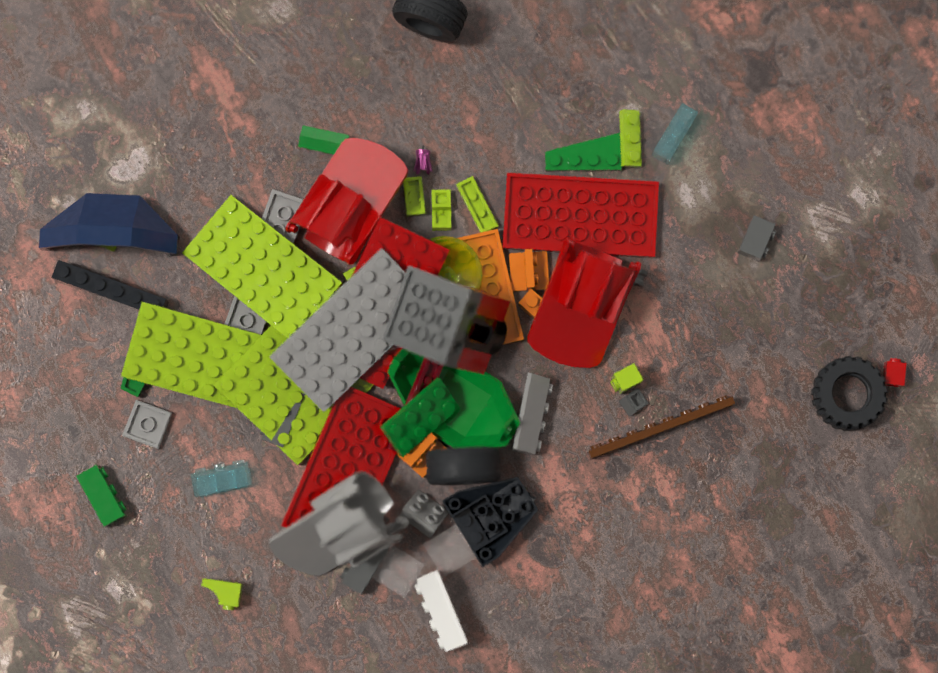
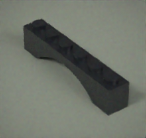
(104, 286)

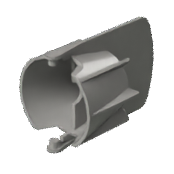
(341, 529)

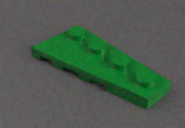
(591, 155)

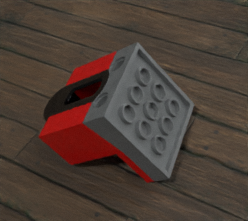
(447, 321)

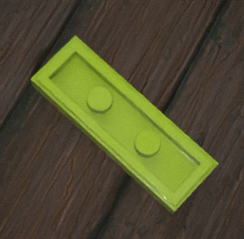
(477, 205)

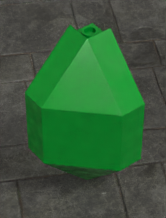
(484, 411)

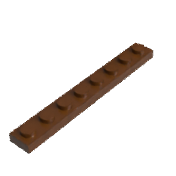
(653, 429)

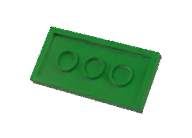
(419, 417)

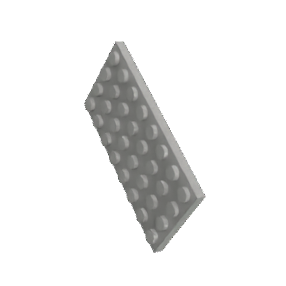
(344, 333)

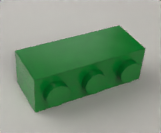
(102, 495)

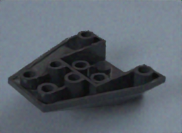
(491, 516)

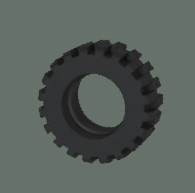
(867, 375)

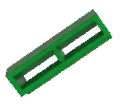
(320, 139)

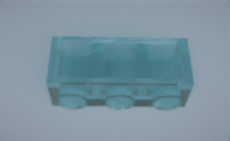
(675, 133)
(221, 478)

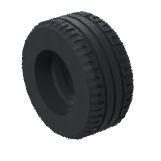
(432, 18)
(463, 466)

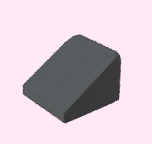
(633, 402)

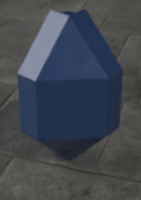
(109, 222)

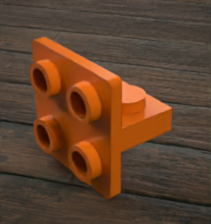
(529, 270)
(417, 456)

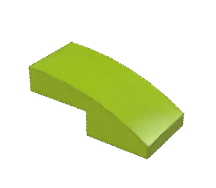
(441, 210)

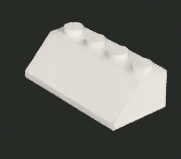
(441, 611)

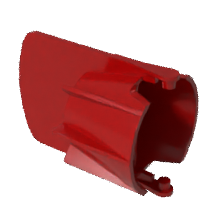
(349, 198)
(581, 305)

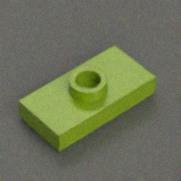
(414, 196)

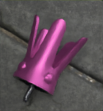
(423, 161)

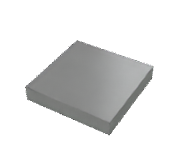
(147, 424)

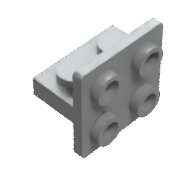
(424, 513)

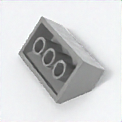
(531, 414)

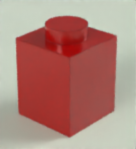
(894, 373)

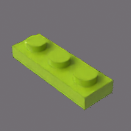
(630, 138)

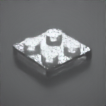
(449, 551)
(398, 571)

